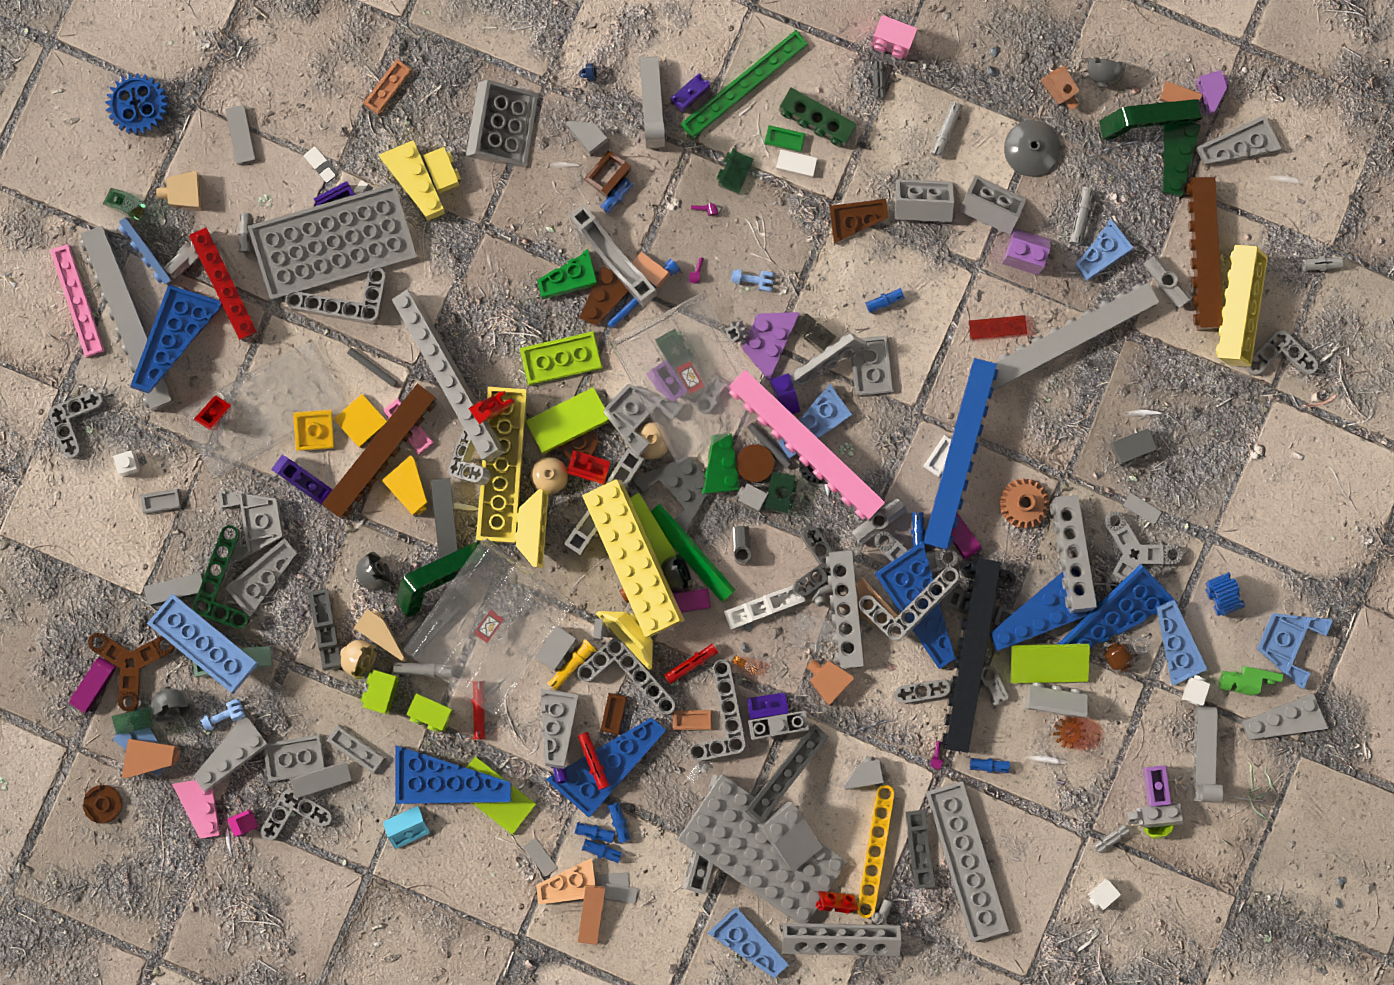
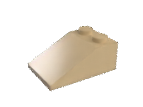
(379, 631)

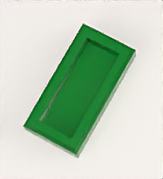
(784, 139)

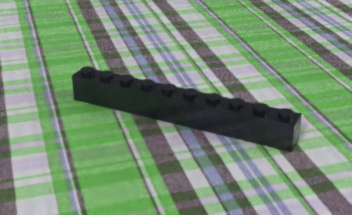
(971, 655)

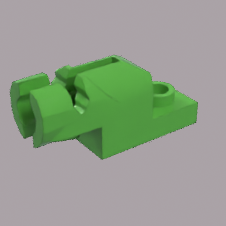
(1248, 681)

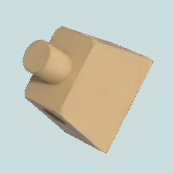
(182, 191)

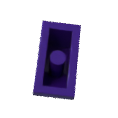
(785, 393)

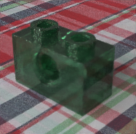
(777, 504)

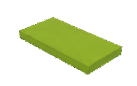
(561, 358)
(567, 420)
(655, 535)
(1050, 663)
(506, 814)

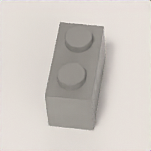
(556, 648)

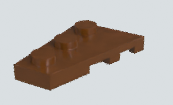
(854, 217)
(603, 297)

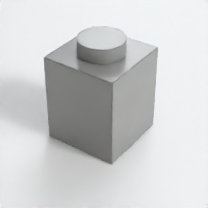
(751, 497)

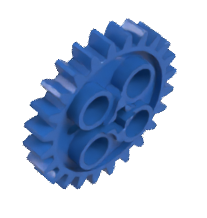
(120, 108)

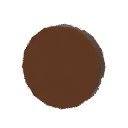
(586, 443)
(755, 463)
(102, 804)

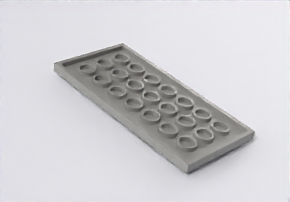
(332, 241)
(737, 846)

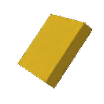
(360, 420)
(313, 430)

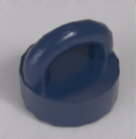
(589, 72)

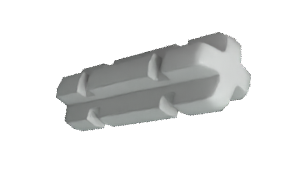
(1111, 839)

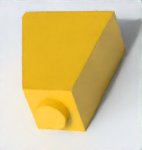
(407, 486)

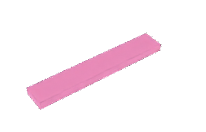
(77, 301)

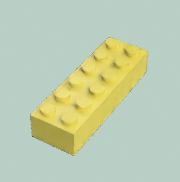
(1242, 306)

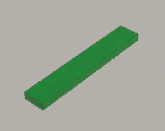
(692, 554)

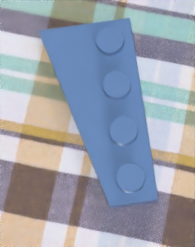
(137, 243)
(1180, 649)

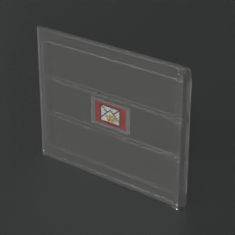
(684, 375)
(488, 626)

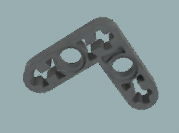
(820, 559)

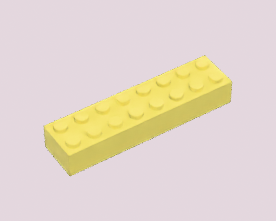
(501, 494)
(633, 558)

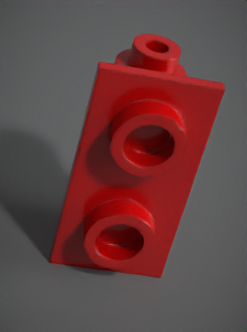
(841, 902)

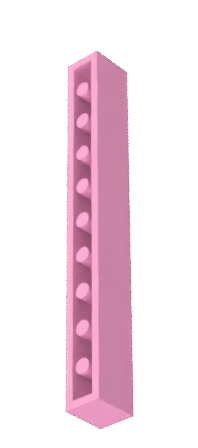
(806, 445)

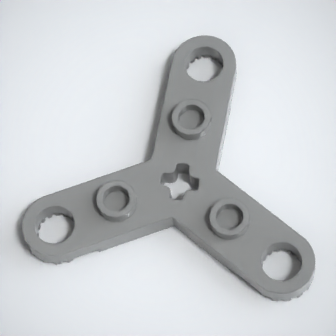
(1126, 541)
(895, 549)

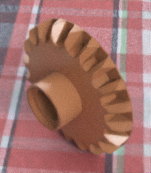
(1011, 503)

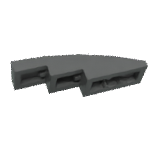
(444, 516)
(325, 629)

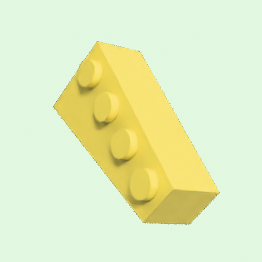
(410, 172)

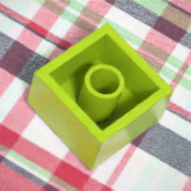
(380, 692)
(430, 712)

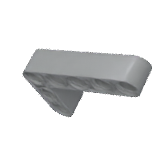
(652, 102)
(344, 305)
(912, 608)
(631, 672)
(726, 717)
(1205, 750)

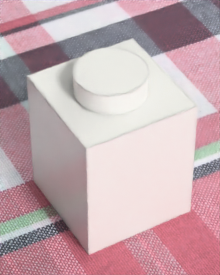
(126, 463)
(1196, 691)
(1103, 895)

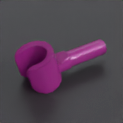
(711, 209)
(694, 277)
(936, 762)

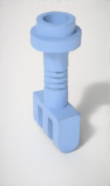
(737, 276)
(234, 711)

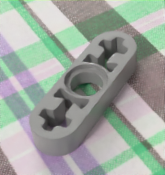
(935, 683)

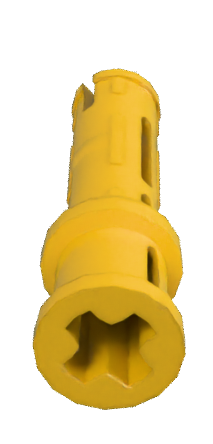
(578, 657)

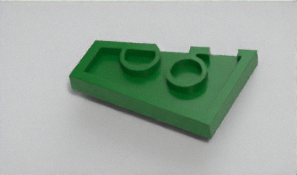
(569, 278)
(721, 469)

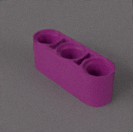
(964, 539)
(693, 600)
(92, 685)

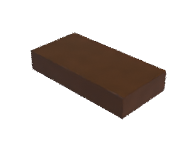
(613, 713)

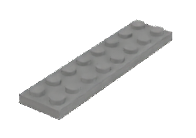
(966, 861)

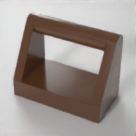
(622, 172)

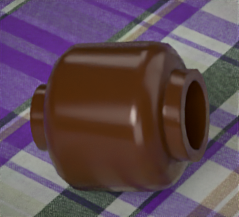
(1119, 656)

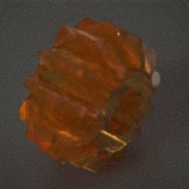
(1070, 739)

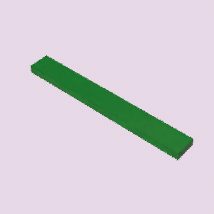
(744, 84)

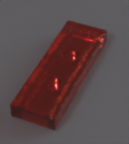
(997, 327)

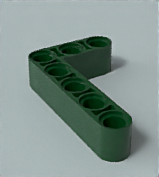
(1149, 115)
(217, 580)
(418, 582)

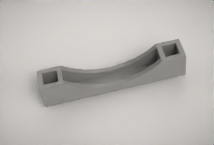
(608, 251)
(586, 528)

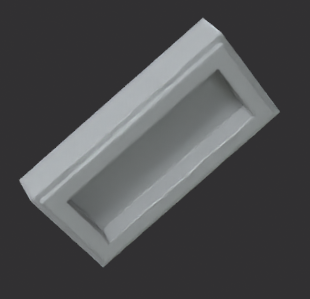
(160, 501)

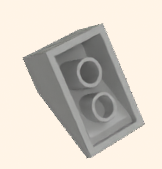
(790, 835)

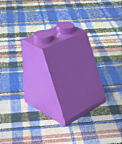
(1027, 251)

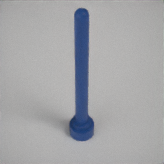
(670, 266)

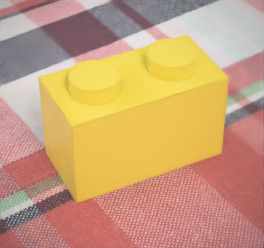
(441, 170)

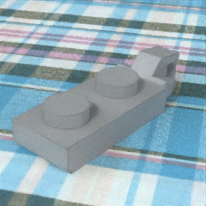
(600, 630)
(1156, 815)

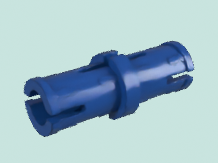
(616, 195)
(885, 300)
(918, 528)
(989, 765)
(619, 822)
(594, 832)
(601, 851)

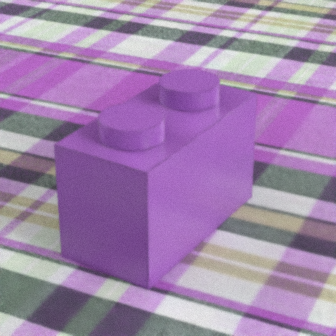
(1156, 785)

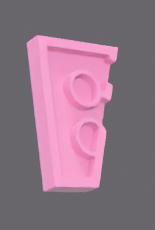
(199, 807)

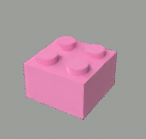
(893, 37)

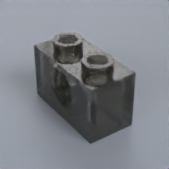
(814, 333)

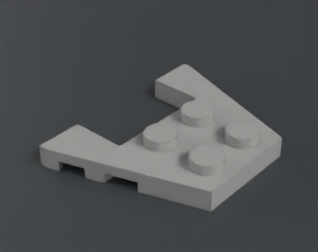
(627, 415)
(260, 521)

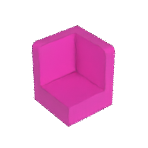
(243, 823)

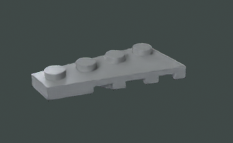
(259, 578)
(1290, 718)
(558, 722)

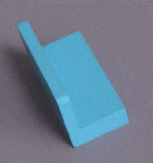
(406, 827)

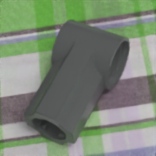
(741, 542)

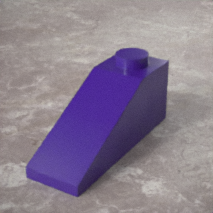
(301, 479)

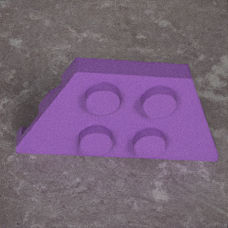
(768, 339)

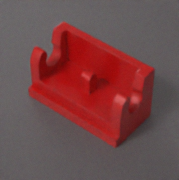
(490, 407)
(588, 467)

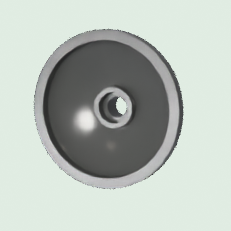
(1030, 160)

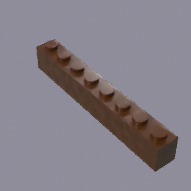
(1205, 253)
(379, 451)

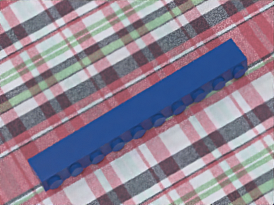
(959, 454)

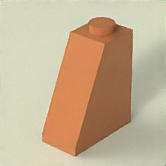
(147, 757)

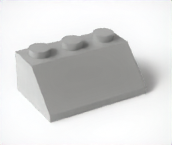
(924, 200)
(992, 205)
(1056, 700)

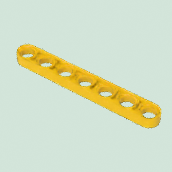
(869, 859)

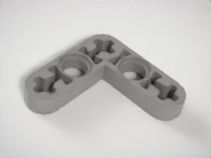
(1284, 348)
(67, 415)
(461, 463)
(289, 808)

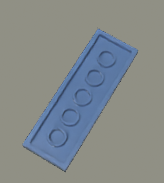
(202, 643)

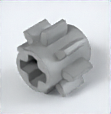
(737, 332)

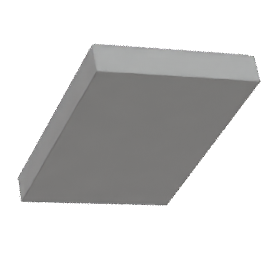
(872, 368)
(294, 757)

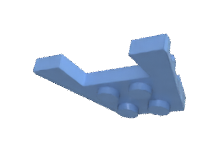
(1282, 641)

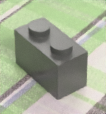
(1133, 447)

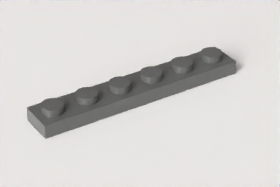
(786, 774)

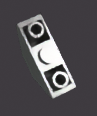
(778, 725)

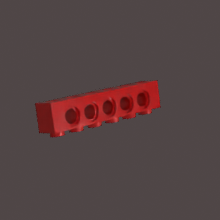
(222, 283)

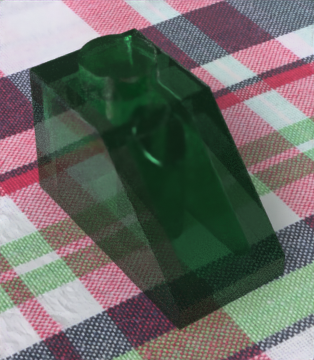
(125, 203)
(133, 720)

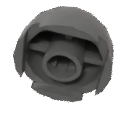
(1105, 71)
(372, 573)
(168, 704)

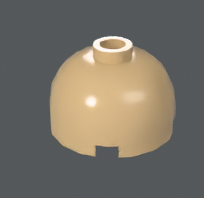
(657, 446)
(549, 475)
(358, 658)

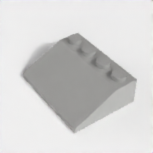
(502, 124)

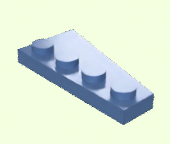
(822, 416)
(743, 938)

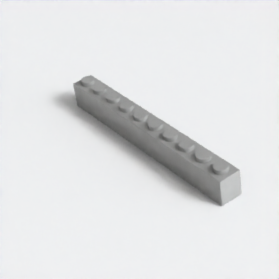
(122, 308)
(1074, 334)
(447, 374)

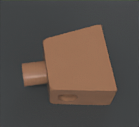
(1059, 80)
(828, 680)

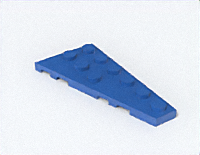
(174, 329)
(903, 582)
(1121, 610)
(1038, 615)
(618, 760)
(432, 780)

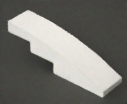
(762, 607)

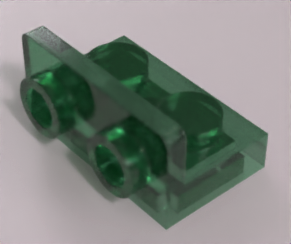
(735, 171)

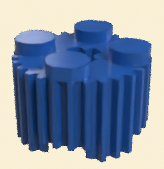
(1224, 594)

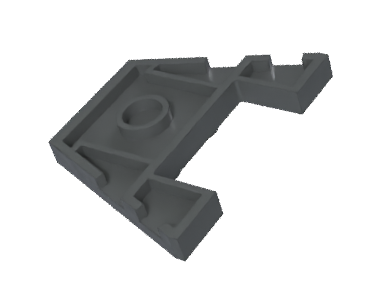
(683, 482)

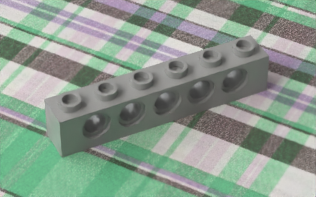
(1071, 507)
(844, 658)
(699, 868)
(841, 939)

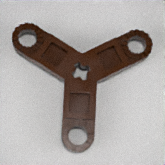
(129, 677)

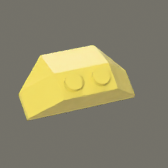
(532, 527)
(630, 633)

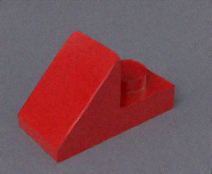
(213, 413)

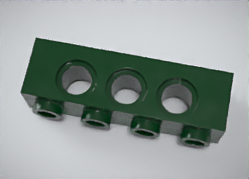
(795, 98)

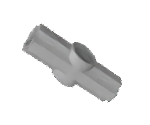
(185, 258)
(1175, 291)
(888, 514)

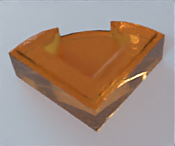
(744, 664)

